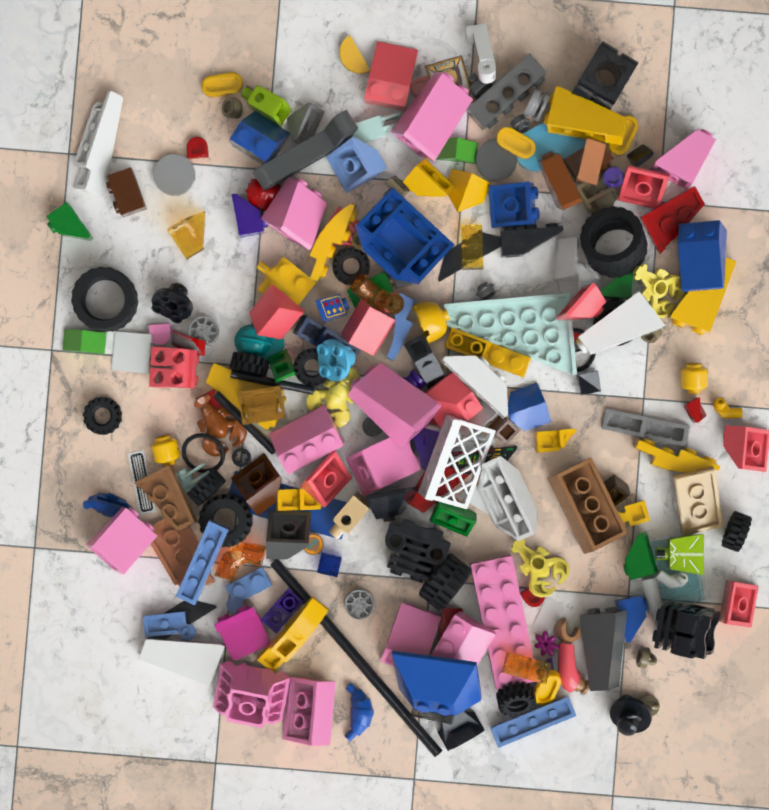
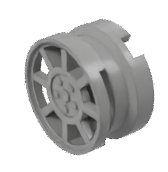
(533, 106)
(204, 329)
(359, 604)

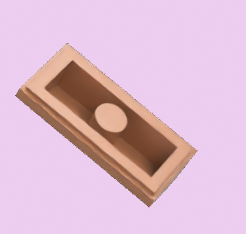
(591, 162)

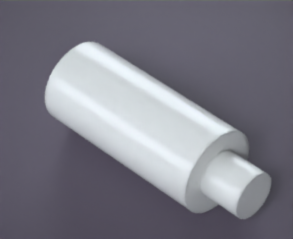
(652, 595)

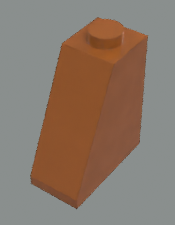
(559, 181)

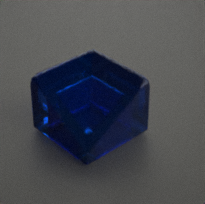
(329, 564)

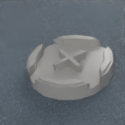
(174, 175)

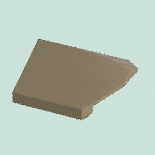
(597, 196)

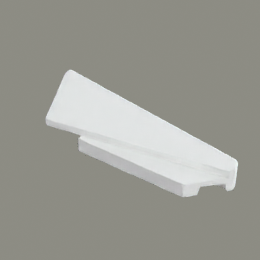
(97, 145)

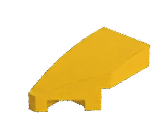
(552, 440)

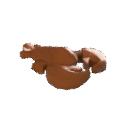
(217, 426)

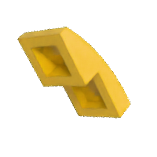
(295, 500)

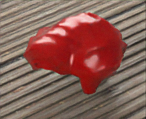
(260, 198)

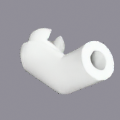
(672, 581)

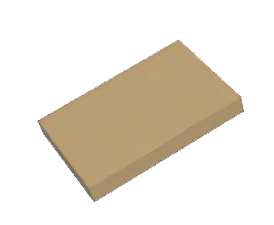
(698, 501)

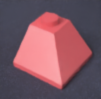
(584, 304)
(454, 399)
(747, 447)

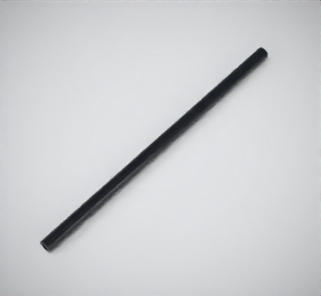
(361, 663)

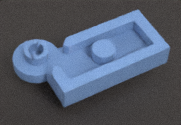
(246, 587)
(168, 624)

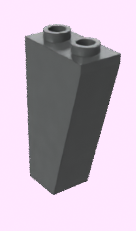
(603, 646)

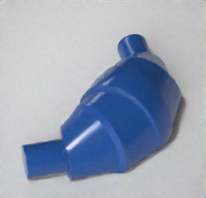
(106, 504)
(360, 712)

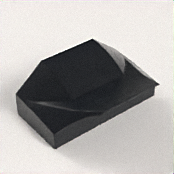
(464, 728)

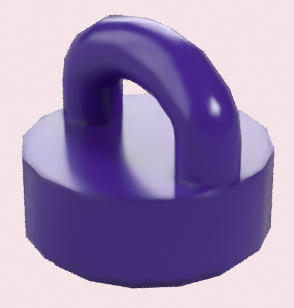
(613, 176)

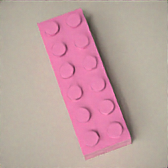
(502, 613)

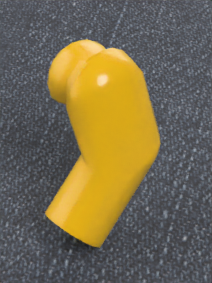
(725, 411)

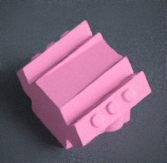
(250, 694)

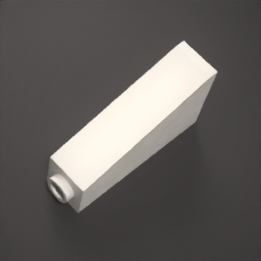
(623, 324)
(187, 658)

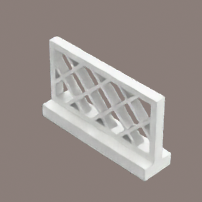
(442, 453)

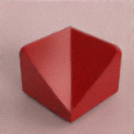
(695, 410)

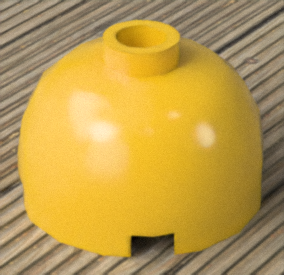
(431, 320)

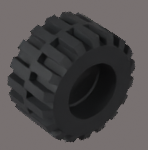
(238, 506)
(445, 582)

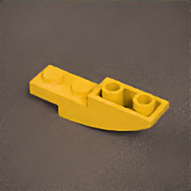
(334, 232)
(495, 355)
(683, 462)
(294, 634)

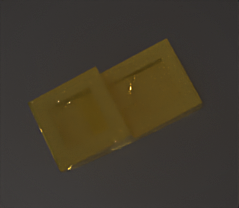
(472, 247)

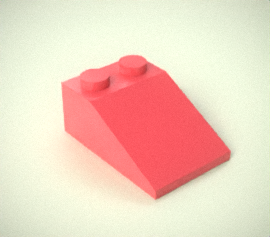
(390, 76)

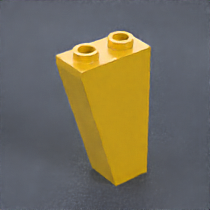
(583, 119)
(700, 307)
(220, 380)

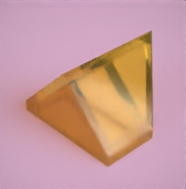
(189, 234)

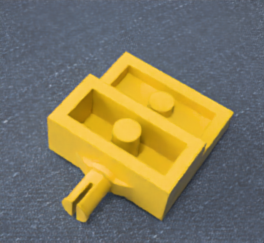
(286, 278)

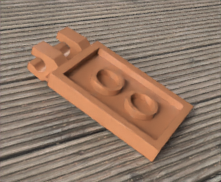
(175, 550)

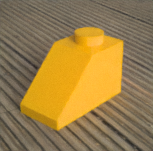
(427, 181)

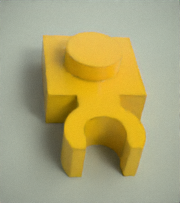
(635, 513)

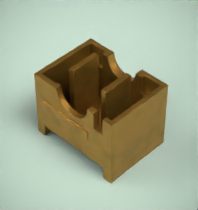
(261, 405)

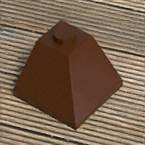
(258, 484)

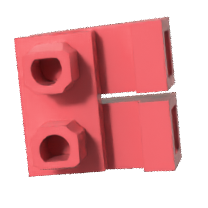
(182, 371)

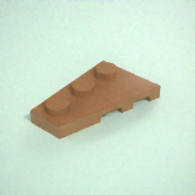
(168, 495)

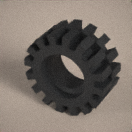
(341, 256)
(249, 364)
(299, 364)
(89, 415)
(206, 487)
(736, 531)
(516, 699)

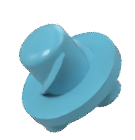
(335, 359)

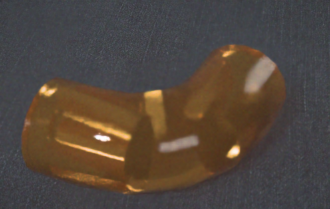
(377, 296)
(237, 556)

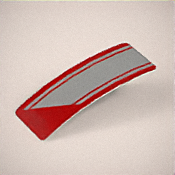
(186, 342)

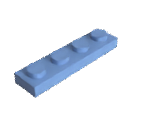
(202, 562)
(533, 721)

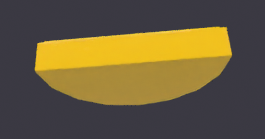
(352, 58)

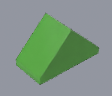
(459, 150)
(84, 341)

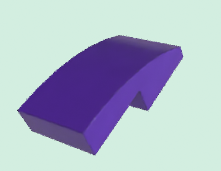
(282, 610)

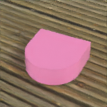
(160, 333)

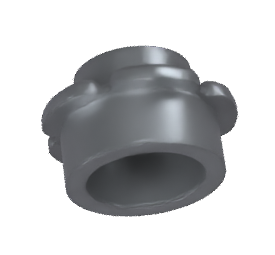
(520, 123)
(485, 291)

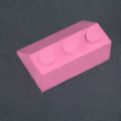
(306, 439)
(464, 639)
(309, 711)

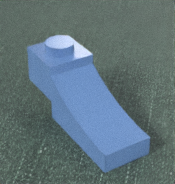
(402, 327)

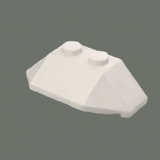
(481, 380)
(508, 498)

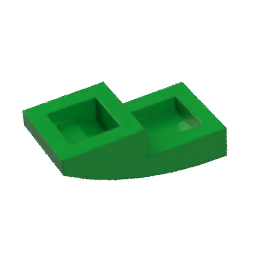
(281, 365)

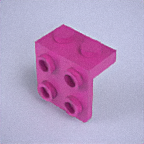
(242, 632)

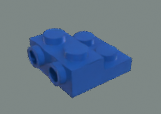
(513, 204)

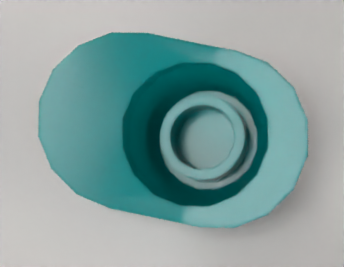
(249, 342)

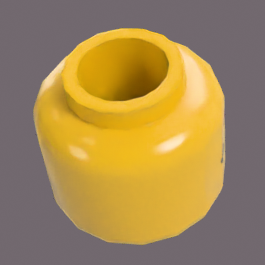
(694, 378)
(165, 450)

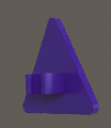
(425, 444)

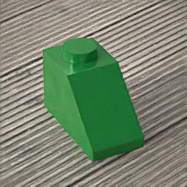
(67, 223)
(640, 559)

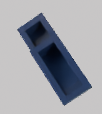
(317, 334)

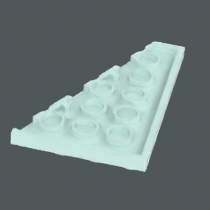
(521, 325)

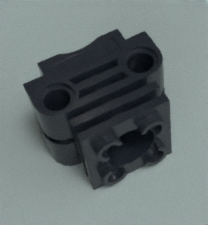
(605, 59)
(415, 549)
(686, 629)

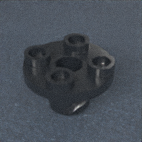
(172, 302)
(630, 715)

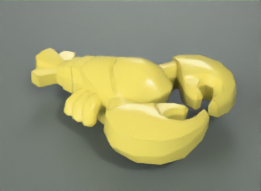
(657, 287)
(335, 398)
(539, 568)

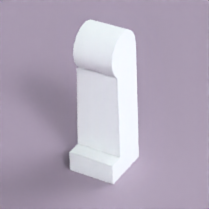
(479, 36)

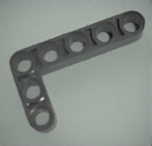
(335, 134)

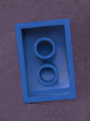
(702, 255)

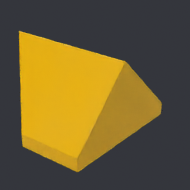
(468, 189)

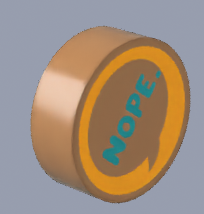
(315, 544)

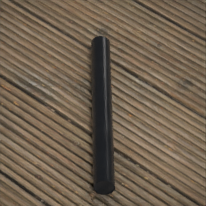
(271, 382)
(249, 427)

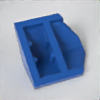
(528, 408)

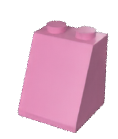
(686, 158)
(296, 212)
(382, 465)
(122, 540)
(411, 632)

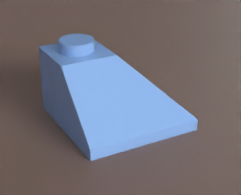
(355, 163)

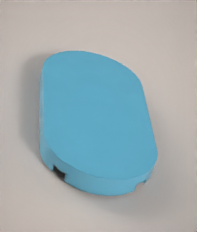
(549, 142)

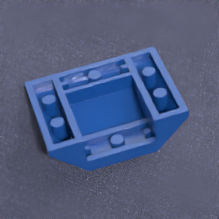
(402, 239)
(437, 682)

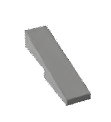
(646, 427)

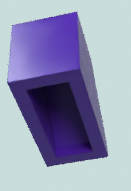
(248, 218)

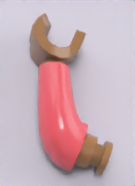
(570, 677)

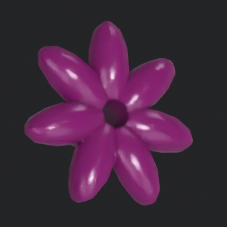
(546, 643)

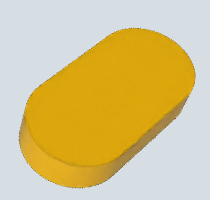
(222, 84)
(631, 130)
(515, 142)
(546, 692)

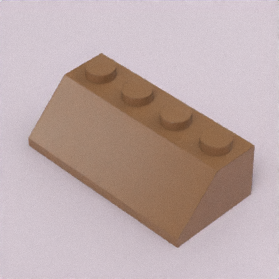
(587, 506)

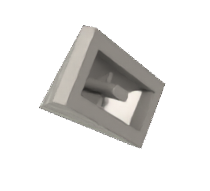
(304, 122)

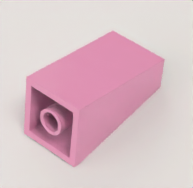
(432, 116)
(393, 403)

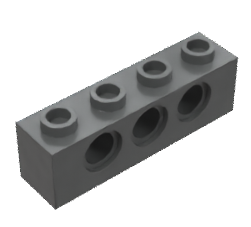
(529, 67)

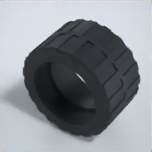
(607, 220)
(80, 291)

